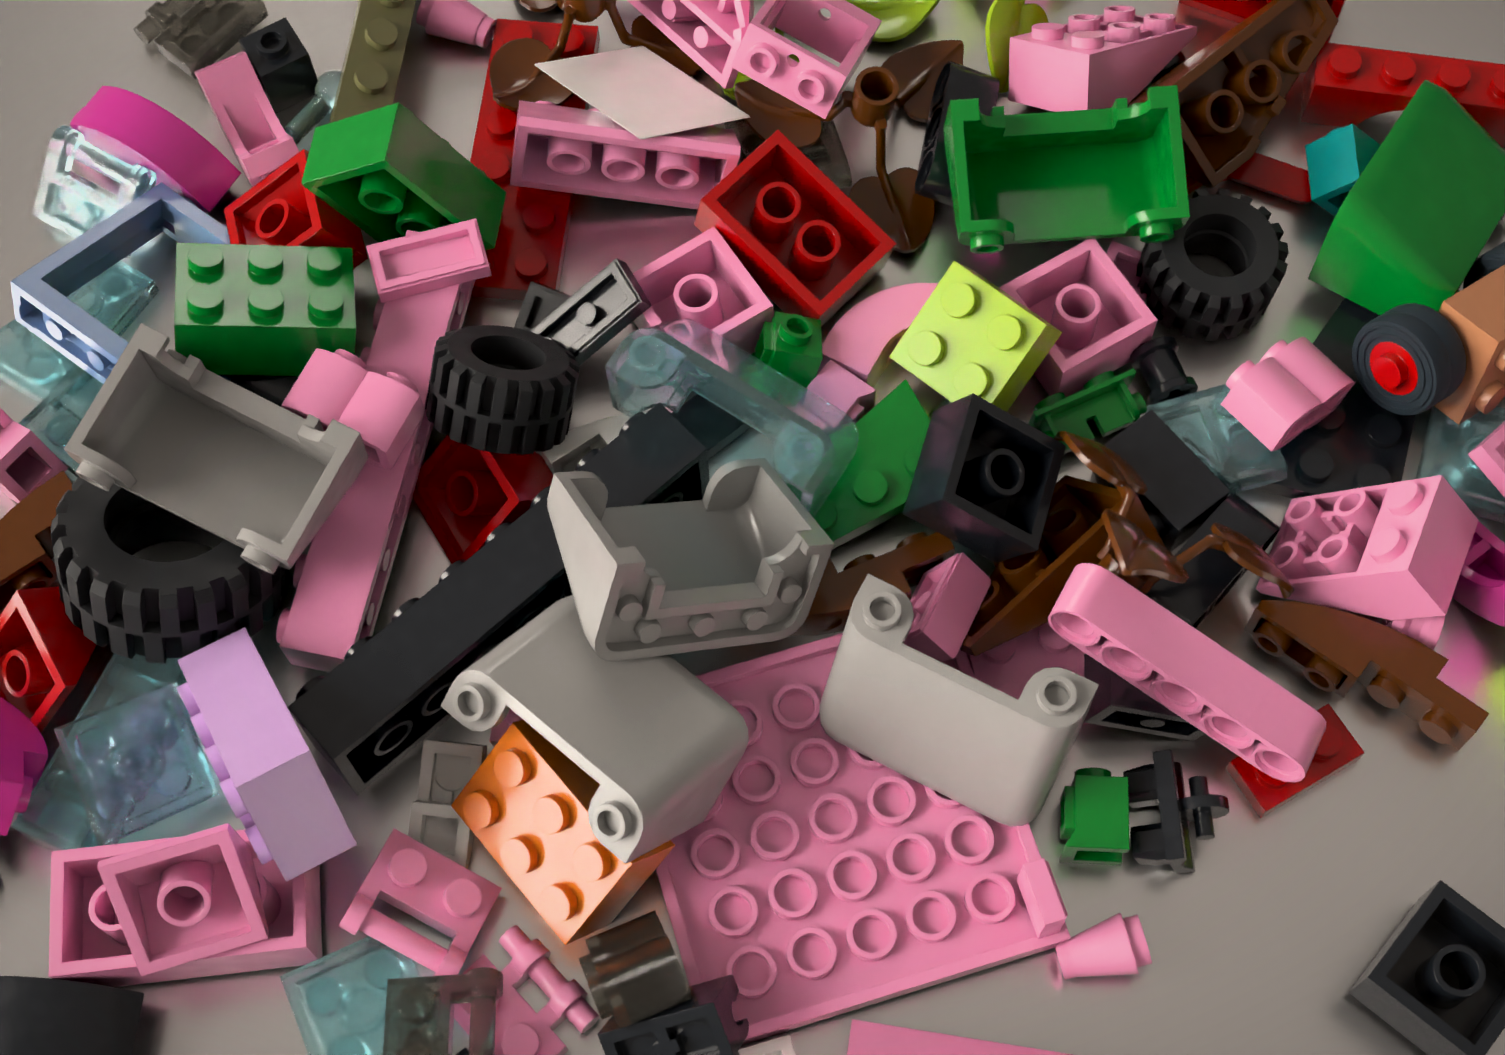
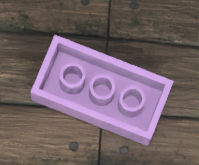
(261, 757)

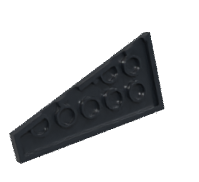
(1355, 442)

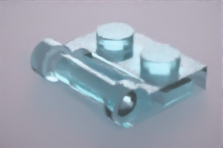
(75, 202)

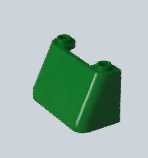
(1067, 172)
(1416, 209)

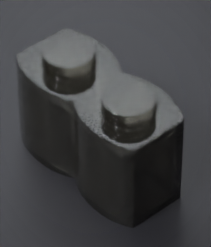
(634, 971)

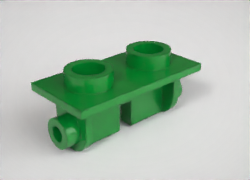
(1103, 400)

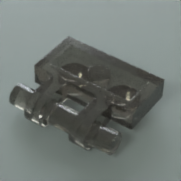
(202, 32)

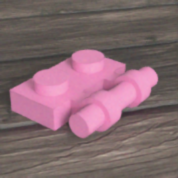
(517, 1025)

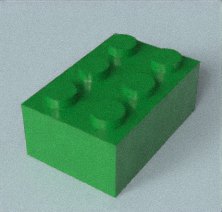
(399, 176)
(262, 306)

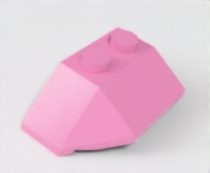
(703, 30)

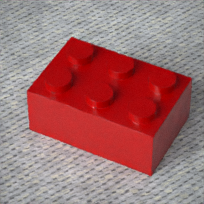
(795, 230)

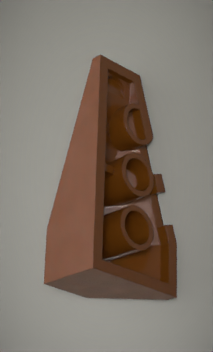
(1242, 82)
(1030, 584)

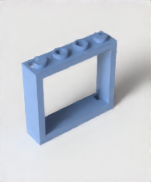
(43, 289)

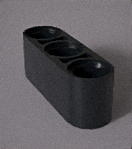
(952, 84)
(1213, 571)

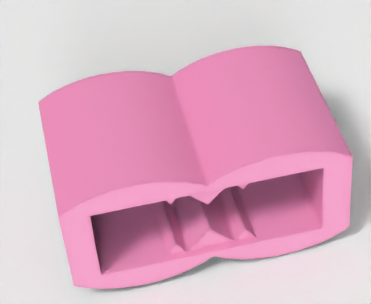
(1285, 392)
(374, 404)

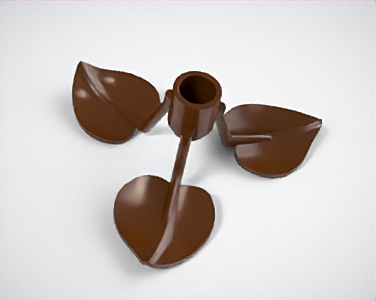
(513, 67)
(901, 81)
(1143, 560)

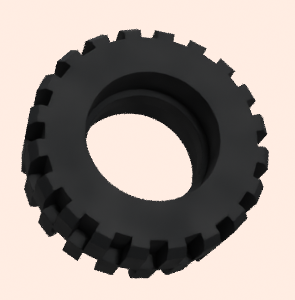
(149, 604)

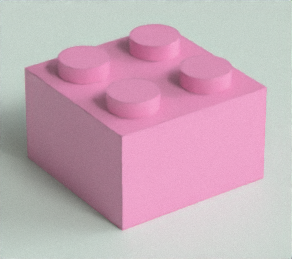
(706, 285)
(1093, 309)

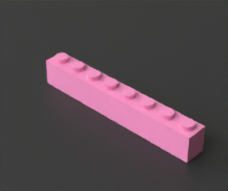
(355, 548)

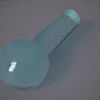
(316, 108)

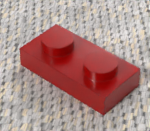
(1334, 753)

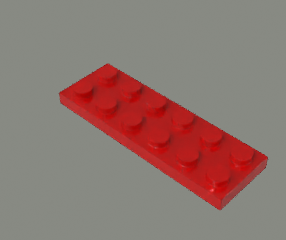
(533, 220)

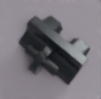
(1171, 839)

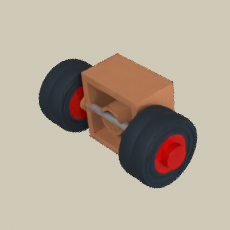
(1444, 357)

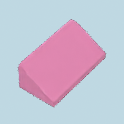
(946, 606)

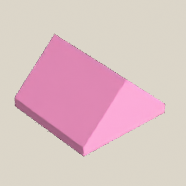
(186, 898)

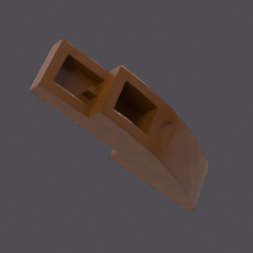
(26, 540)
(898, 567)
(1346, 648)

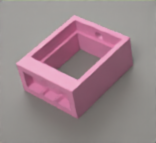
(813, 80)

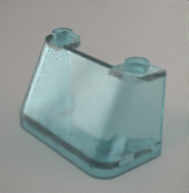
(684, 356)

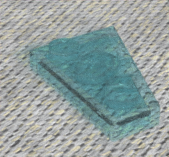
(111, 298)

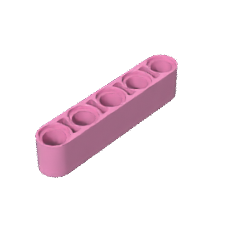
(1187, 672)

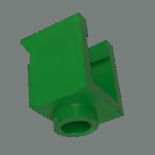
(791, 346)
(1095, 818)

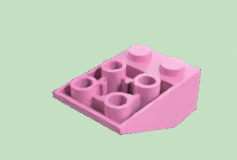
(1093, 58)
(1376, 548)

